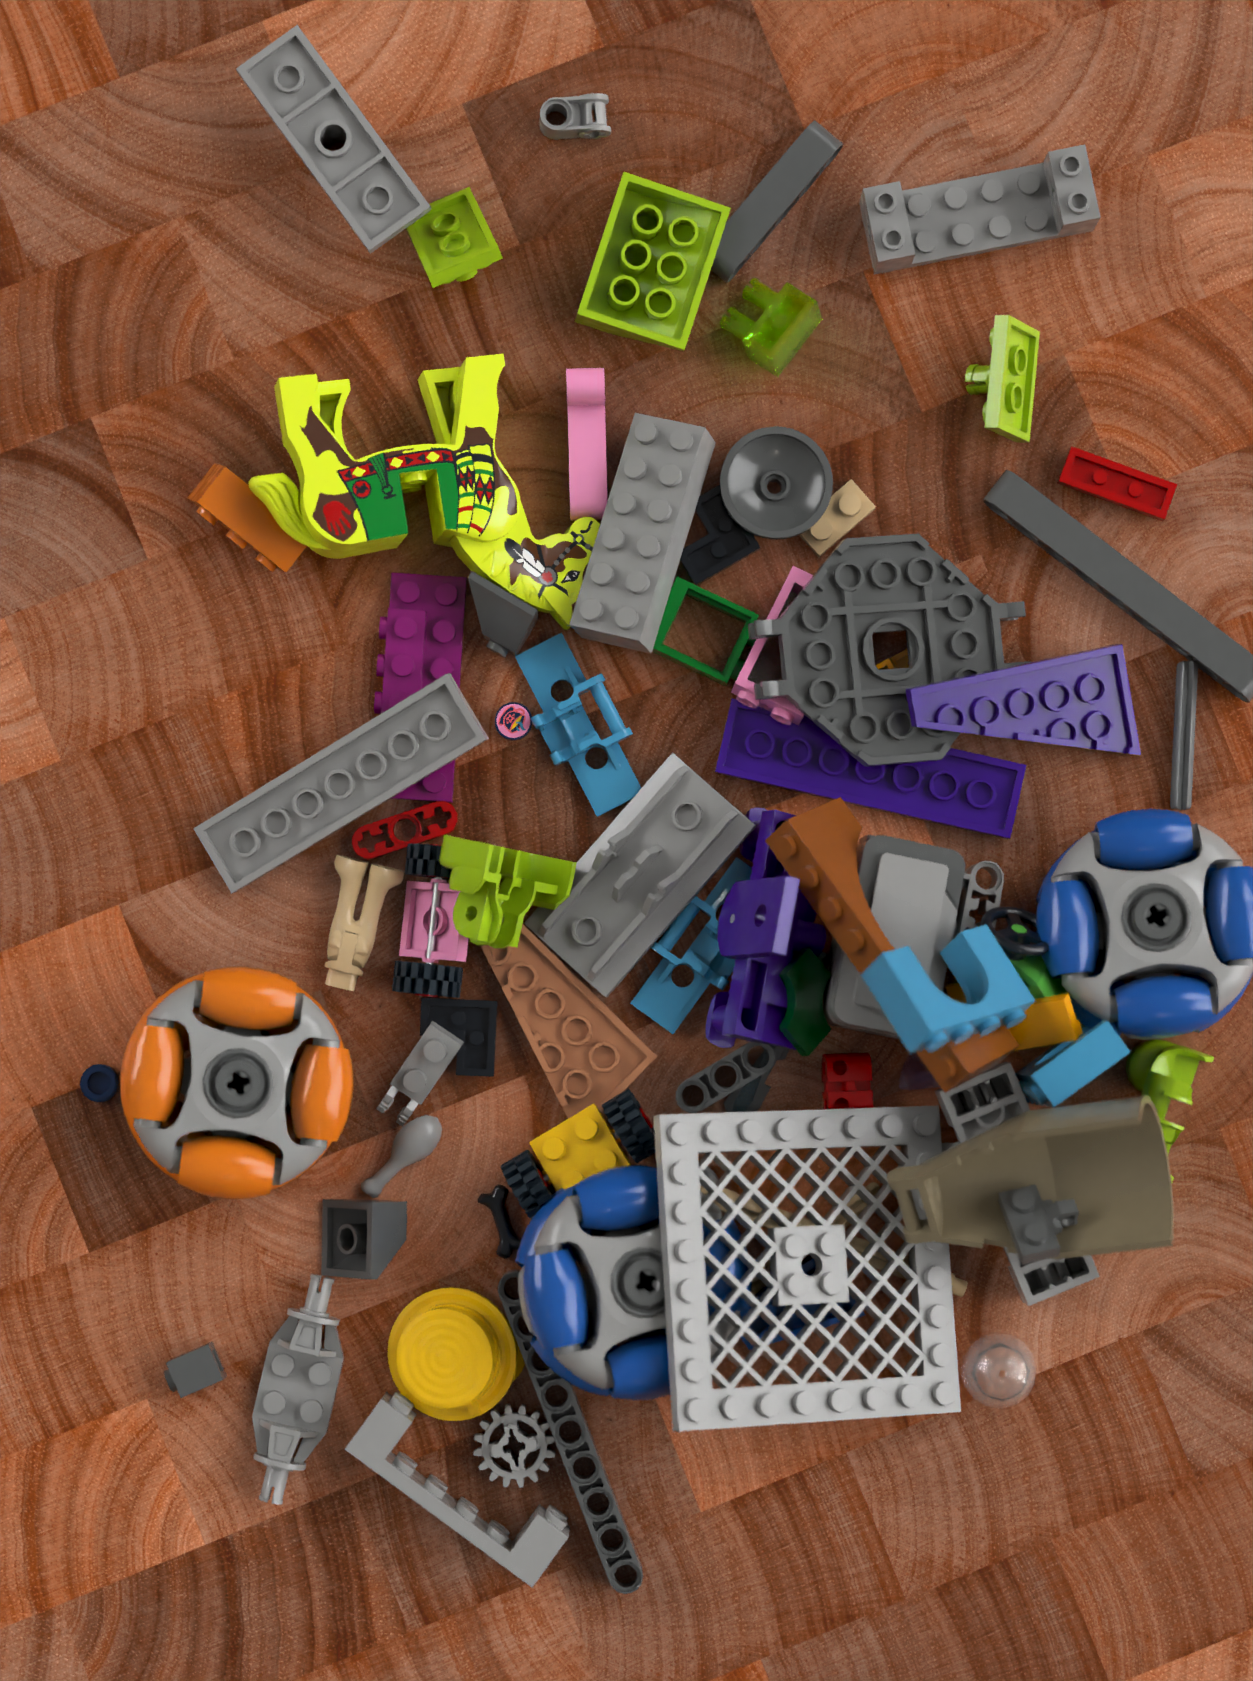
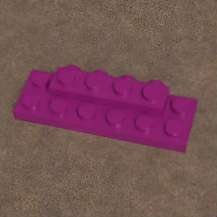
(421, 646)

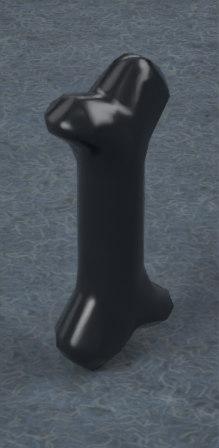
(497, 1204)

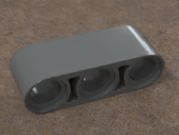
(712, 1089)

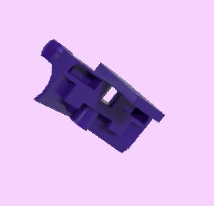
(762, 930)

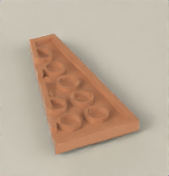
(571, 1031)

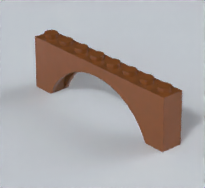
(823, 854)

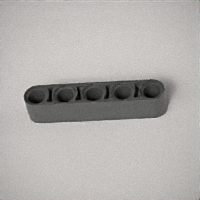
(774, 198)

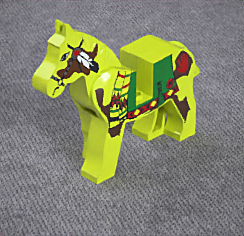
(472, 501)

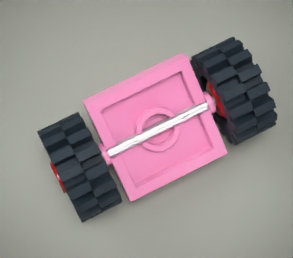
(429, 929)

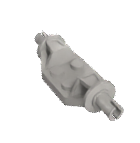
(297, 1389)

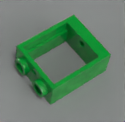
(683, 588)

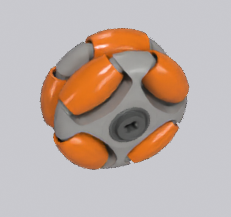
(283, 1142)

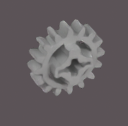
(497, 1449)

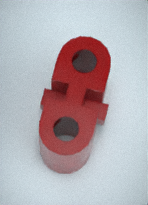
(847, 1080)

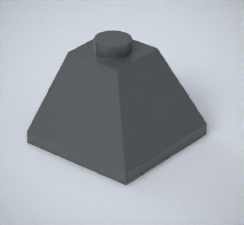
(502, 617)
(361, 1236)

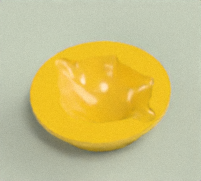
(452, 1354)

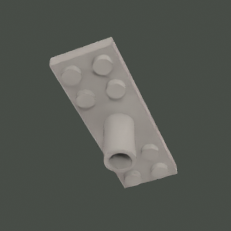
(317, 113)

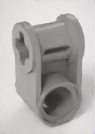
(578, 117)

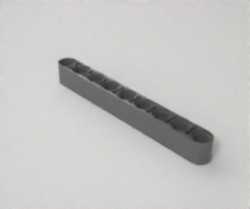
(1123, 583)
(573, 1449)

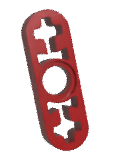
(381, 847)

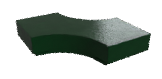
(805, 984)

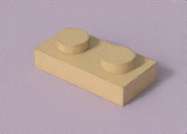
(843, 513)

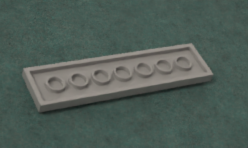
(341, 783)

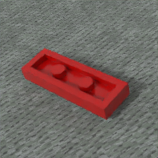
(1117, 483)

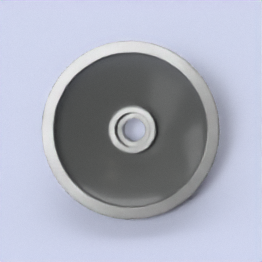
(783, 458)

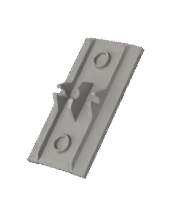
(641, 874)

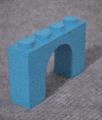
(931, 1019)
(1071, 1065)

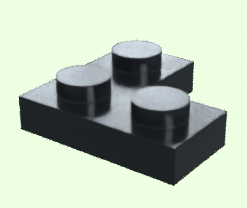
(722, 546)
(473, 1024)

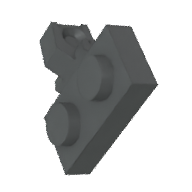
(1035, 1222)

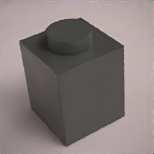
(194, 1370)

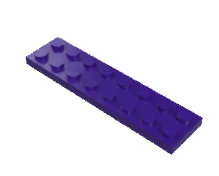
(956, 791)

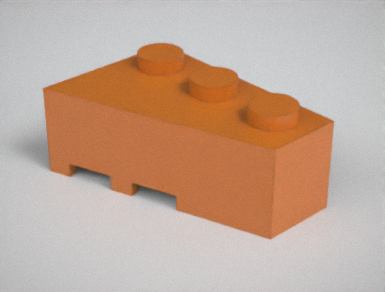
(228, 500)

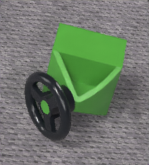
(1024, 957)

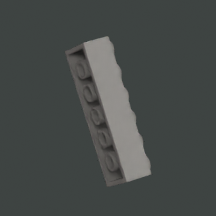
(642, 533)

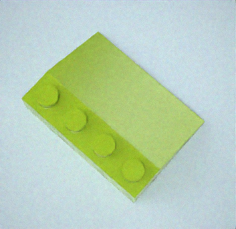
(652, 263)

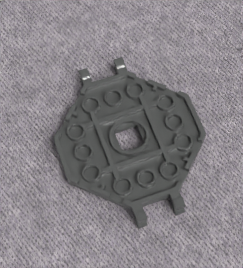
(829, 651)

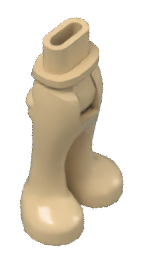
(352, 940)

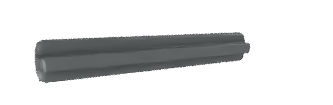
(1184, 735)

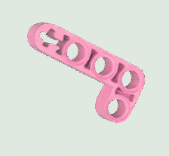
(587, 442)

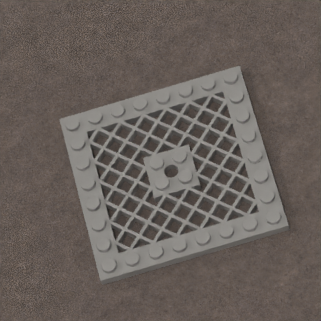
(687, 1290)

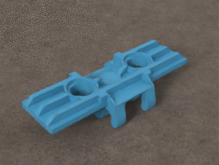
(569, 728)
(659, 995)

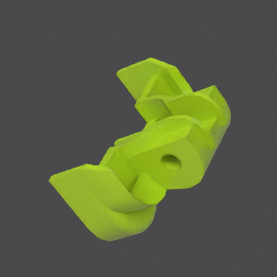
(493, 913)
(1163, 1074)

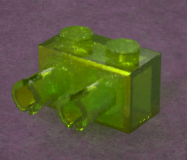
(780, 330)

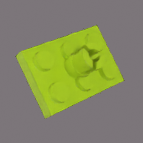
(454, 239)
(1008, 378)

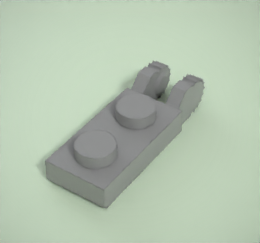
(422, 1069)

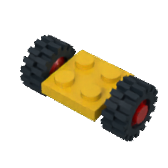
(580, 1149)

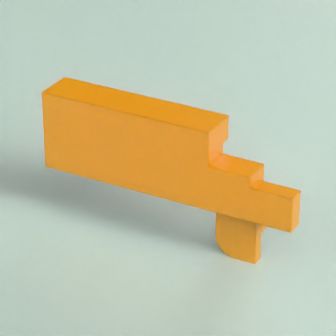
(1046, 1021)

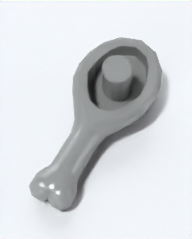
(410, 1145)

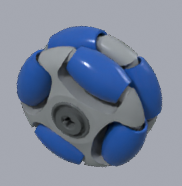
(1149, 924)
(612, 1284)

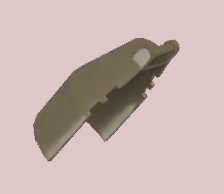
(1097, 1153)

